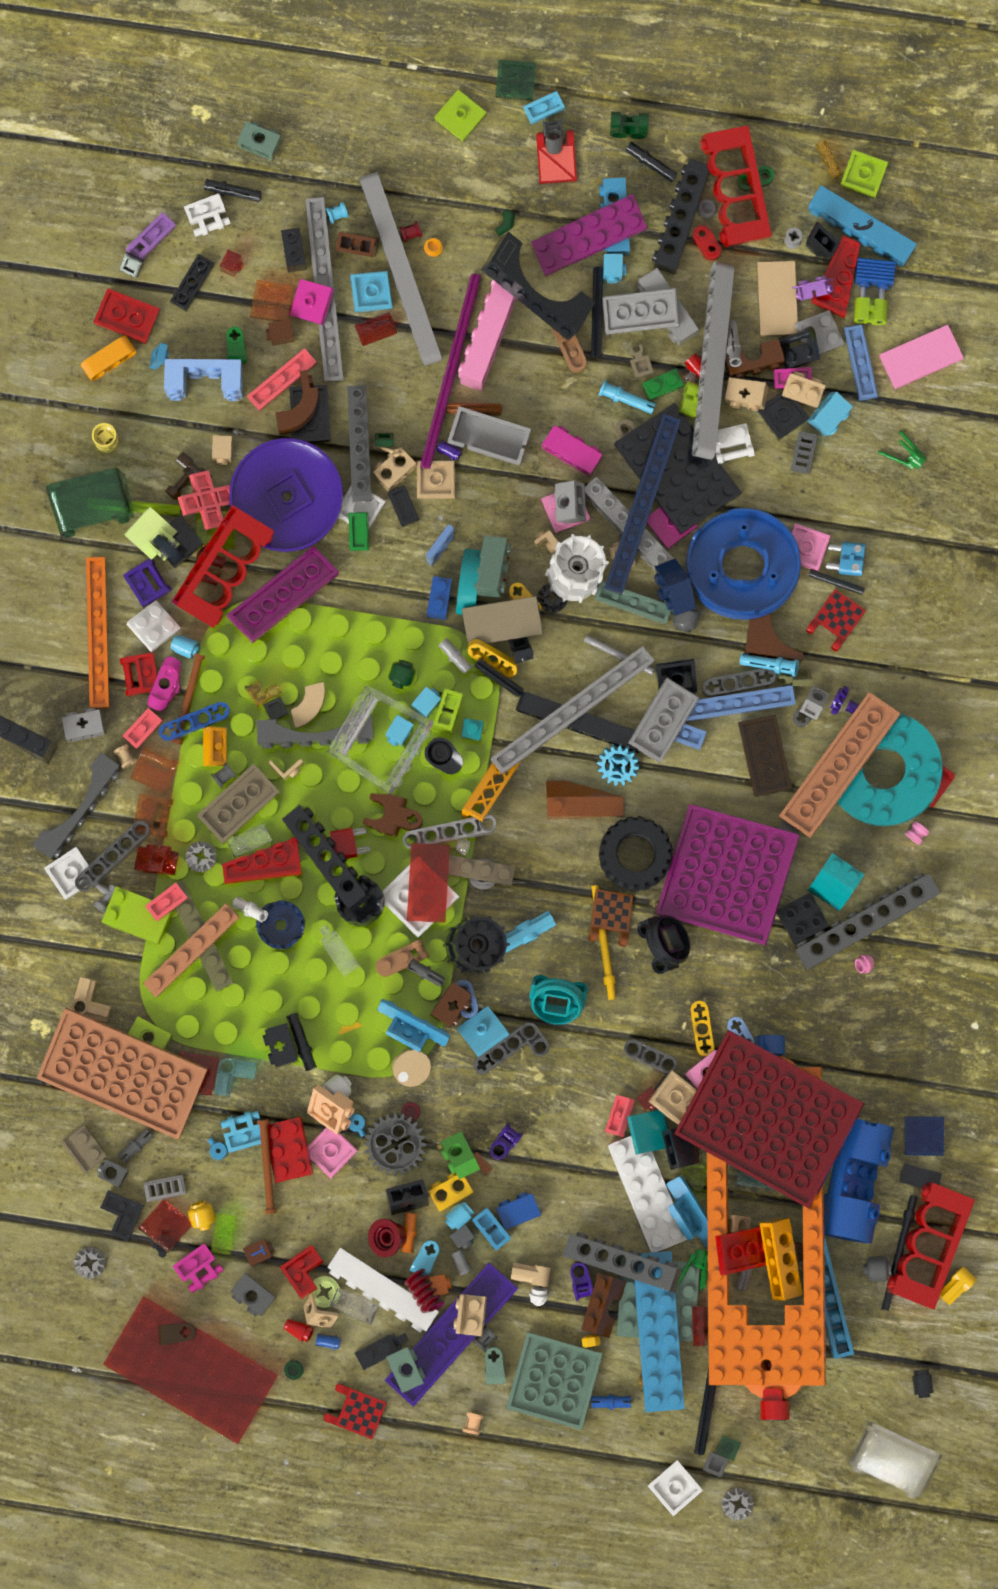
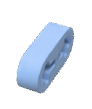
(743, 1028)

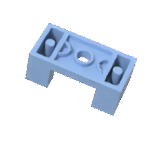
(178, 369)

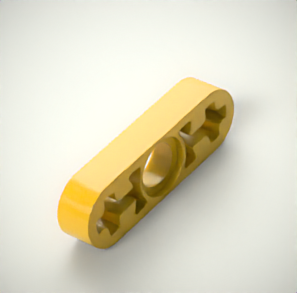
(507, 661)
(709, 1033)

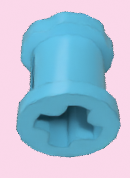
(337, 212)

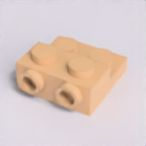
(331, 1109)

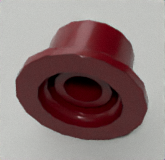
(386, 1237)

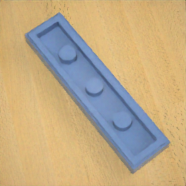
(860, 362)

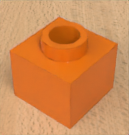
(441, 1284)

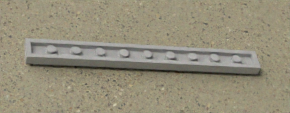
(323, 275)
(572, 710)

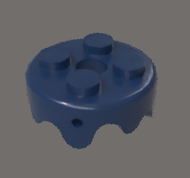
(291, 934)

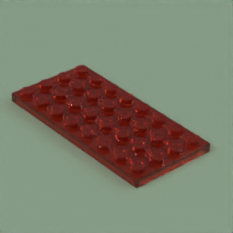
(192, 1375)

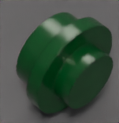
(293, 1369)

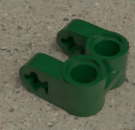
(624, 126)

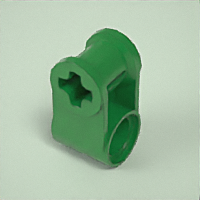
(236, 348)

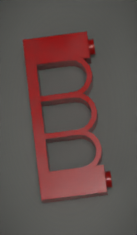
(727, 140)
(210, 611)
(951, 1201)

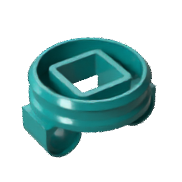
(559, 988)

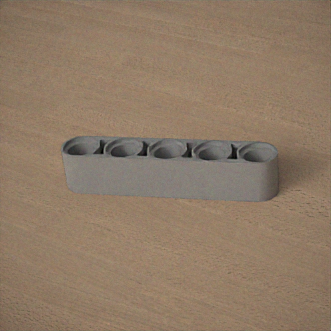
(458, 826)

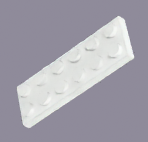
(647, 1195)

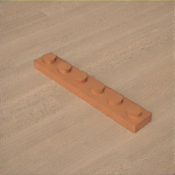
(191, 950)

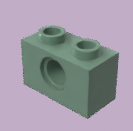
(265, 149)
(404, 1381)

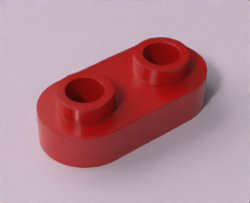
(706, 242)

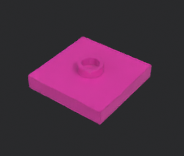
(311, 302)
(664, 528)

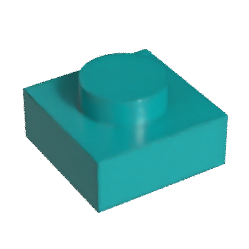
(472, 729)

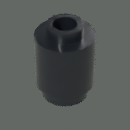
(922, 1383)

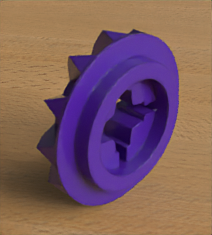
(839, 699)

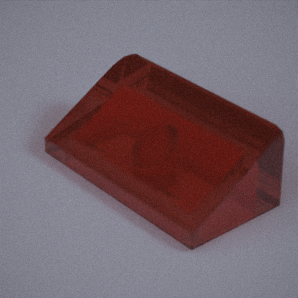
(375, 329)
(700, 1329)

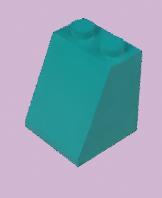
(836, 882)

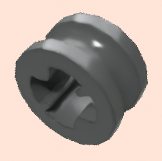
(798, 723)

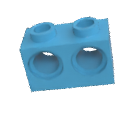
(491, 1229)

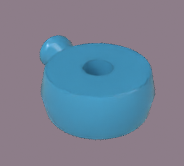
(360, 1127)
(217, 1145)

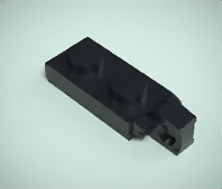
(380, 1350)

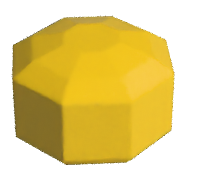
(591, 1340)

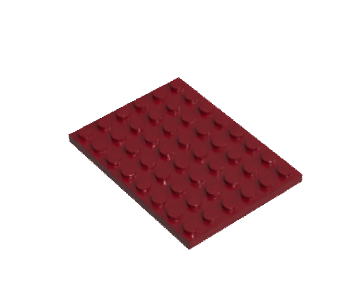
(769, 1119)

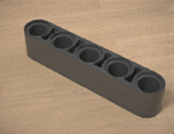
(109, 866)

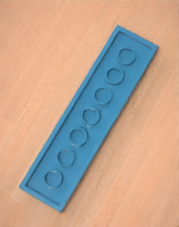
(659, 1343)

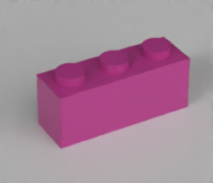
(572, 450)

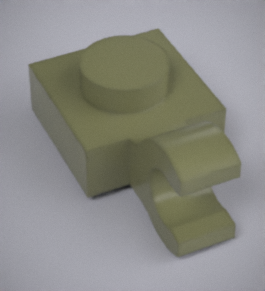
(802, 679)

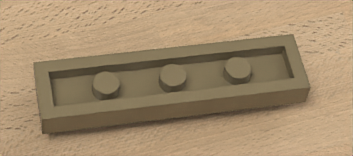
(481, 870)

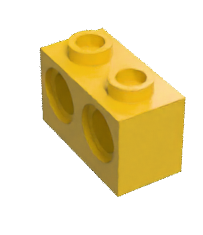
(452, 1195)

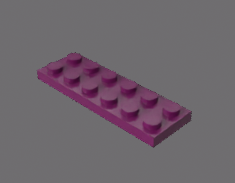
(589, 235)
(283, 594)

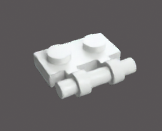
(204, 210)

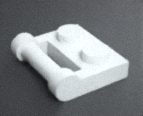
(733, 437)

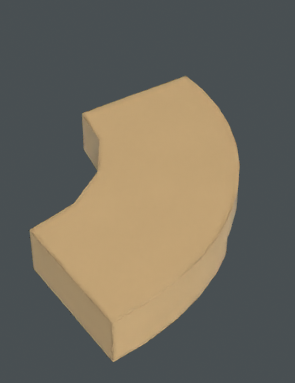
(309, 706)

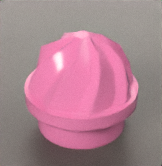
(864, 964)

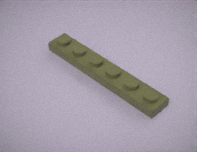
(210, 958)

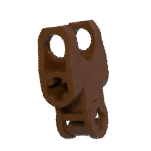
(394, 816)

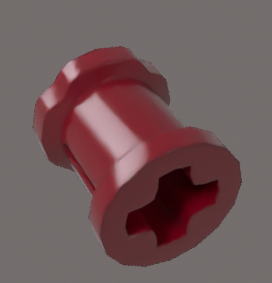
(410, 231)

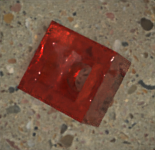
(231, 263)
(644, 1098)

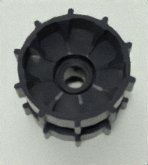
(491, 940)

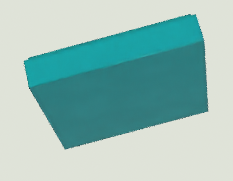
(647, 1131)

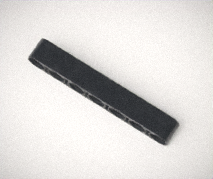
(586, 725)

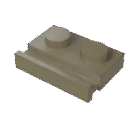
(84, 1149)

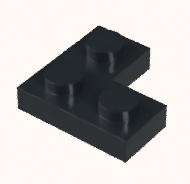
(127, 1212)

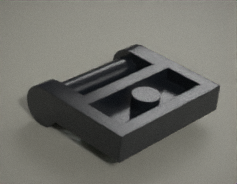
(800, 354)

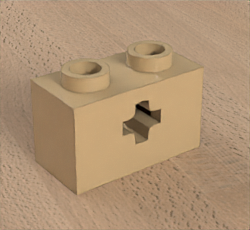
(739, 387)

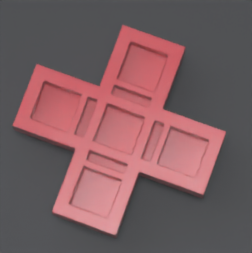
(205, 500)

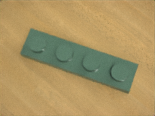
(634, 604)

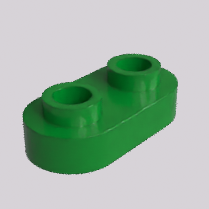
(761, 170)

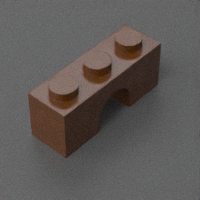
(771, 358)
(597, 1316)

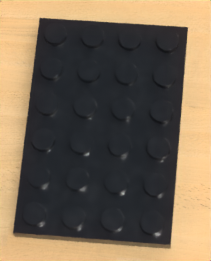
(690, 484)

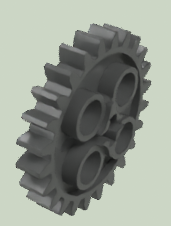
(404, 1159)

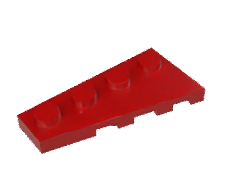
(842, 270)
(270, 863)

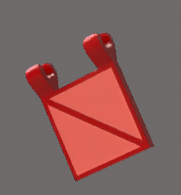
(556, 167)

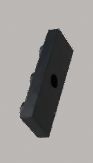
(187, 292)

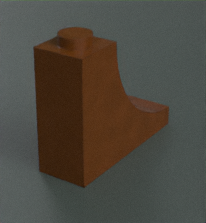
(764, 642)

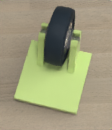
(154, 536)

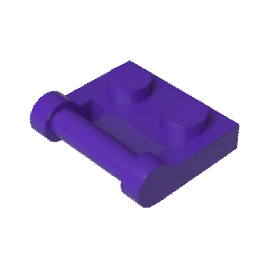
(142, 587)

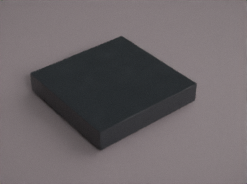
(783, 415)
(187, 539)

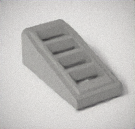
(147, 1186)

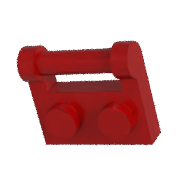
(145, 670)

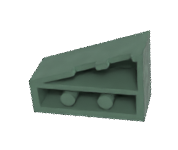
(493, 566)

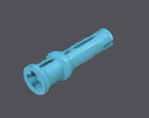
(618, 394)
(778, 665)

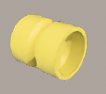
(105, 437)

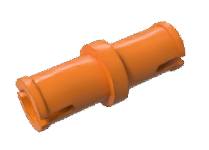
(409, 1226)

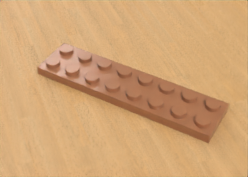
(839, 765)

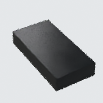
(403, 506)
(918, 1176)

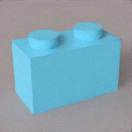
(830, 414)

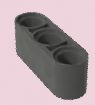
(640, 1056)

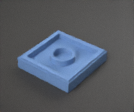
(440, 545)

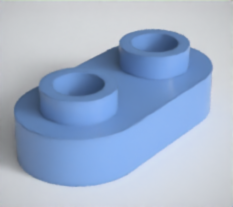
(464, 983)

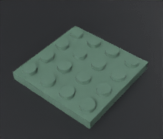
(685, 1296)
(554, 1381)

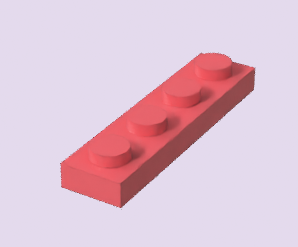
(281, 380)

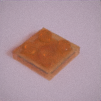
(271, 301)

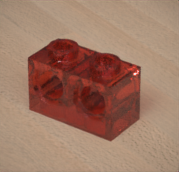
(156, 860)

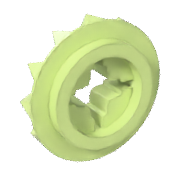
(326, 1282)

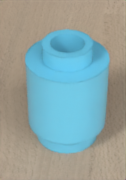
(185, 646)
(459, 1216)

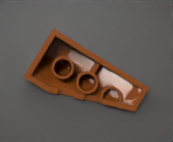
(574, 800)

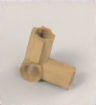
(92, 1009)

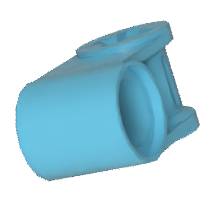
(425, 1260)

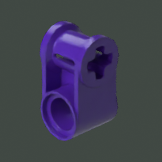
(505, 1141)
(581, 1283)

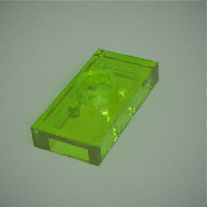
(223, 1234)

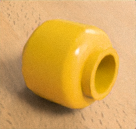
(201, 1215)

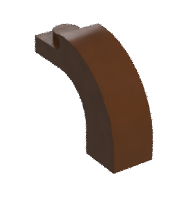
(299, 416)

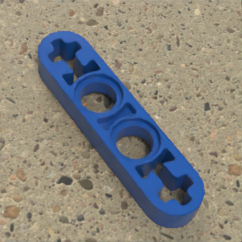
(195, 724)

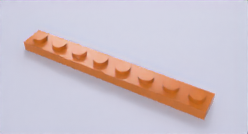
(97, 632)

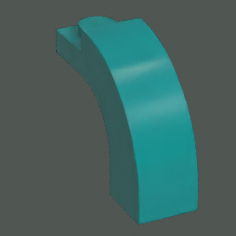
(466, 592)

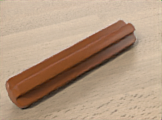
(484, 408)

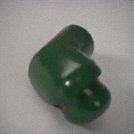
(508, 222)

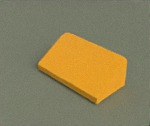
(214, 746)

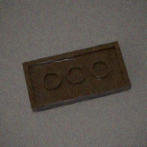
(764, 756)

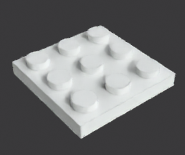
(397, 901)

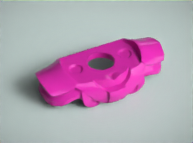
(160, 697)

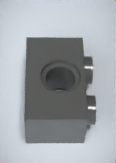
(263, 1300)

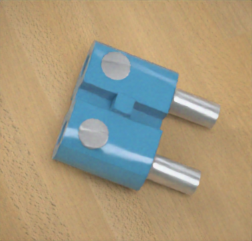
(851, 558)

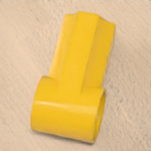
(960, 1283)

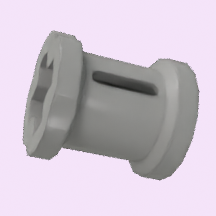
(793, 232)

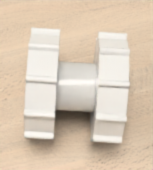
(578, 552)

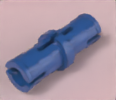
(611, 1401)

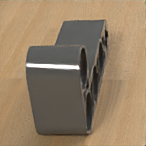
(508, 1052)

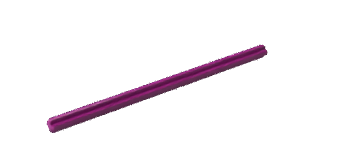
(450, 371)

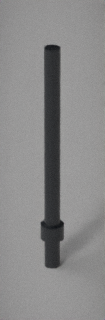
(908, 1216)

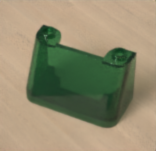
(90, 500)

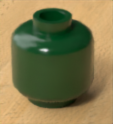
(402, 674)

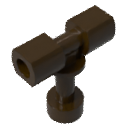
(189, 468)

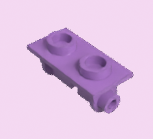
(821, 286)

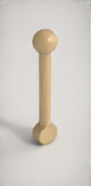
(396, 452)

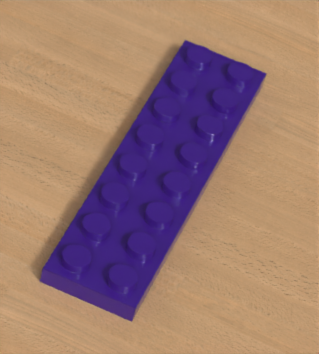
(442, 1344)

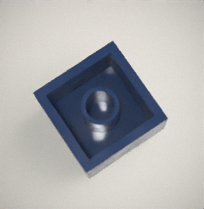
(674, 587)

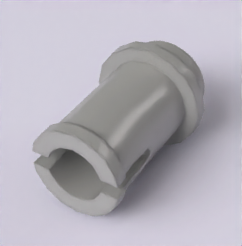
(461, 1263)

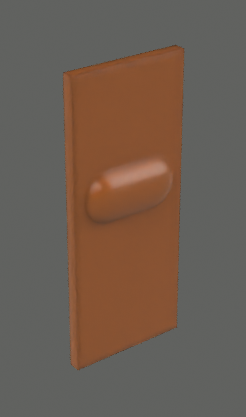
(483, 1165)

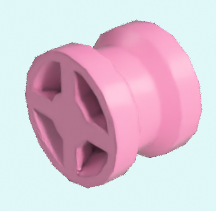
(917, 833)

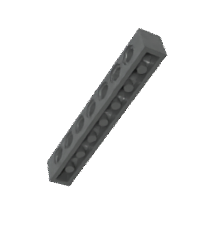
(928, 891)

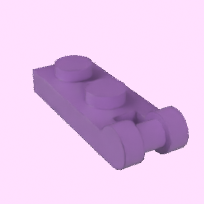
(152, 236)

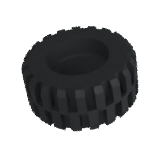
(609, 853)

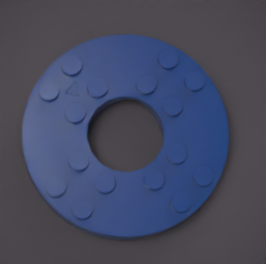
(743, 597)

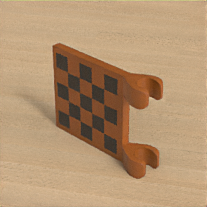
(611, 913)

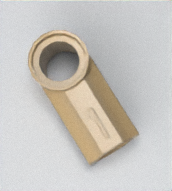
(533, 1274)

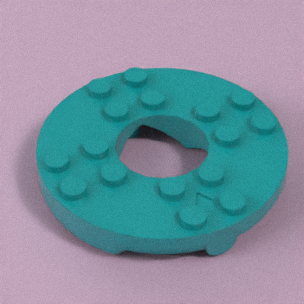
(910, 795)

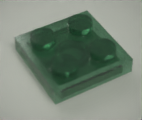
(515, 80)

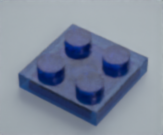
(923, 1136)

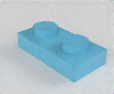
(543, 107)

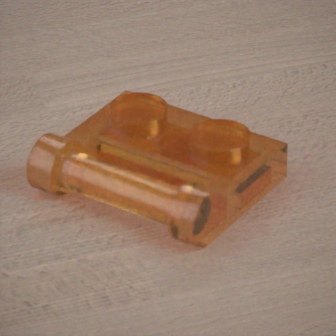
(151, 776)
(147, 810)

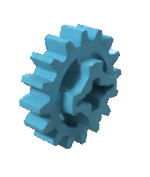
(612, 770)

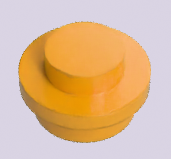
(433, 247)

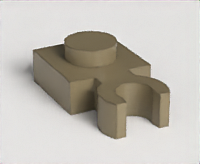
(640, 364)

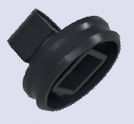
(652, 931)

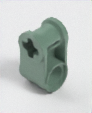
(494, 1369)

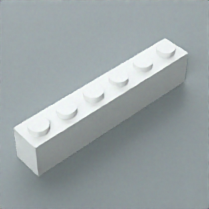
(380, 1288)

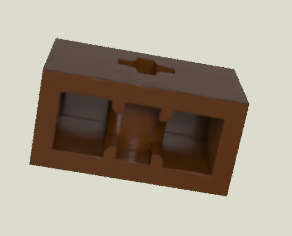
(357, 244)
(441, 1011)

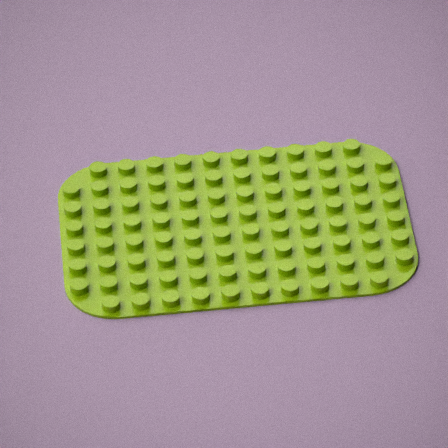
(346, 654)

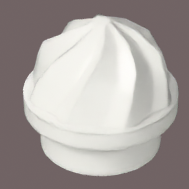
(538, 1295)

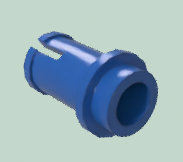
(328, 1341)

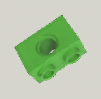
(460, 1155)

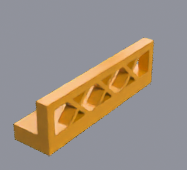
(484, 785)

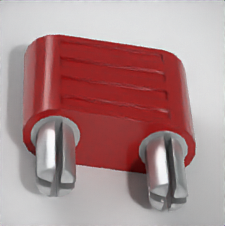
(346, 843)

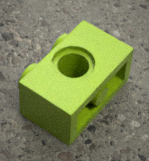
(142, 1027)

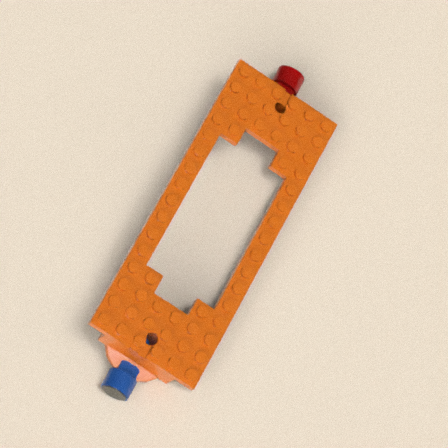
(766, 1358)

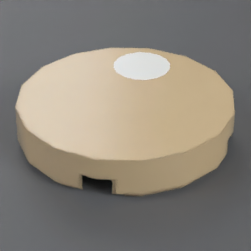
(411, 1067)

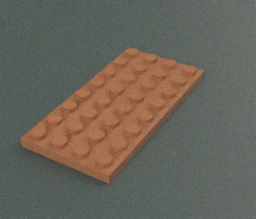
(122, 1073)

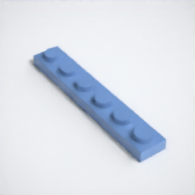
(742, 703)

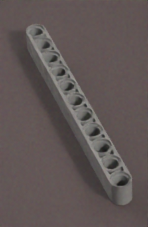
(400, 269)
(713, 360)

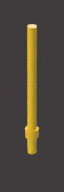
(609, 979)

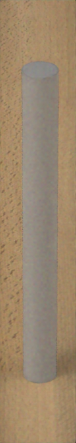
(612, 651)

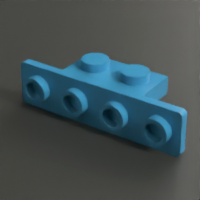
(411, 1029)
(688, 1211)

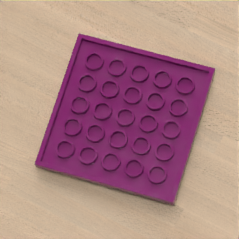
(728, 874)

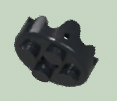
(369, 912)

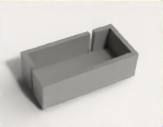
(489, 436)

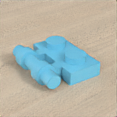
(245, 1137)

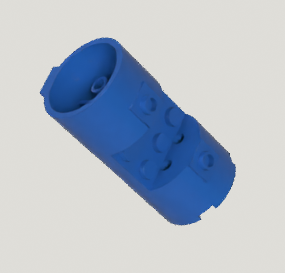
(848, 1203)

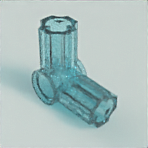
(225, 1079)

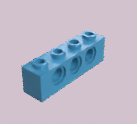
(617, 188)

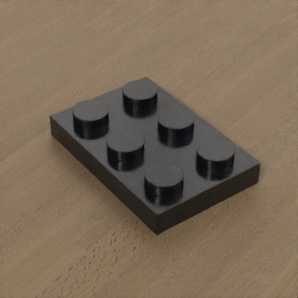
(319, 426)

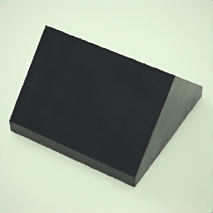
(680, 672)

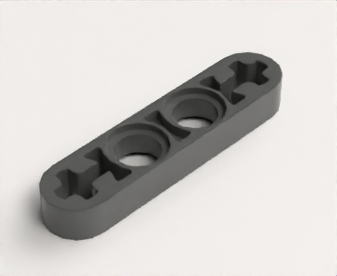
(739, 684)

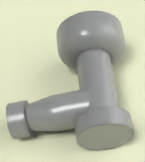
(108, 891)

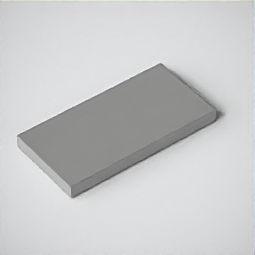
(641, 311)
(663, 720)

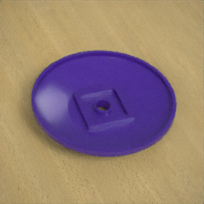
(295, 468)

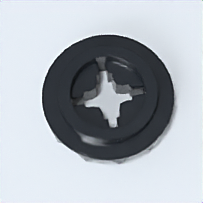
(546, 604)

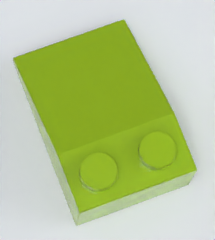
(128, 914)

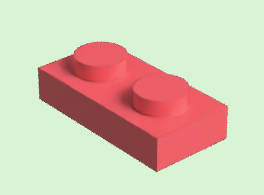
(142, 728)
(166, 902)
(618, 1117)

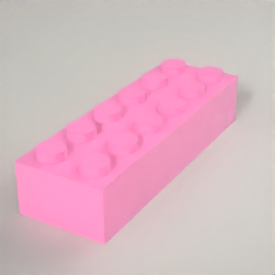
(486, 337)

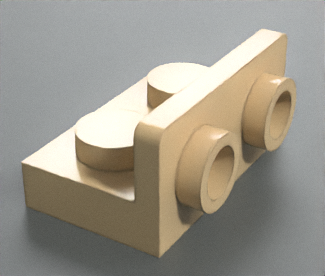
(803, 389)
(470, 1315)

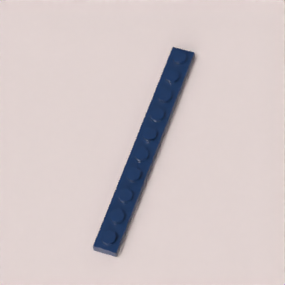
(642, 504)

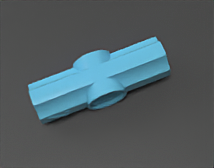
(529, 930)

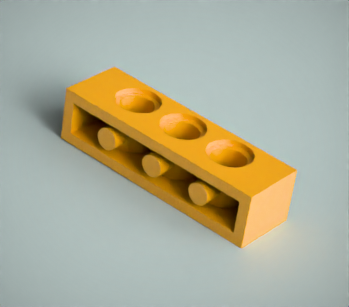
(781, 1259)

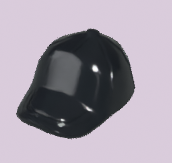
(443, 756)

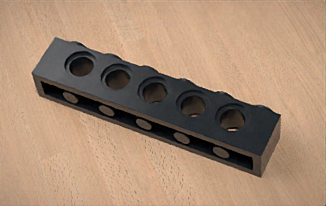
(670, 262)
(295, 822)

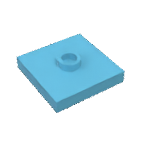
(371, 291)
(483, 1031)

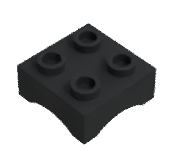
(802, 918)

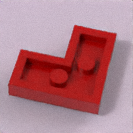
(297, 1271)

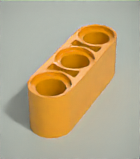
(108, 358)

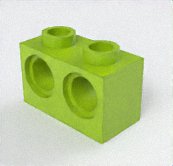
(448, 711)

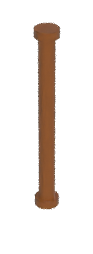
(189, 693)
(267, 1166)

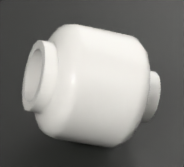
(338, 1083)

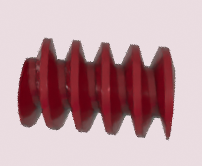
(422, 1292)

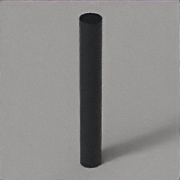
(837, 582)

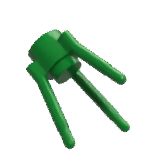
(916, 458)
(700, 1261)

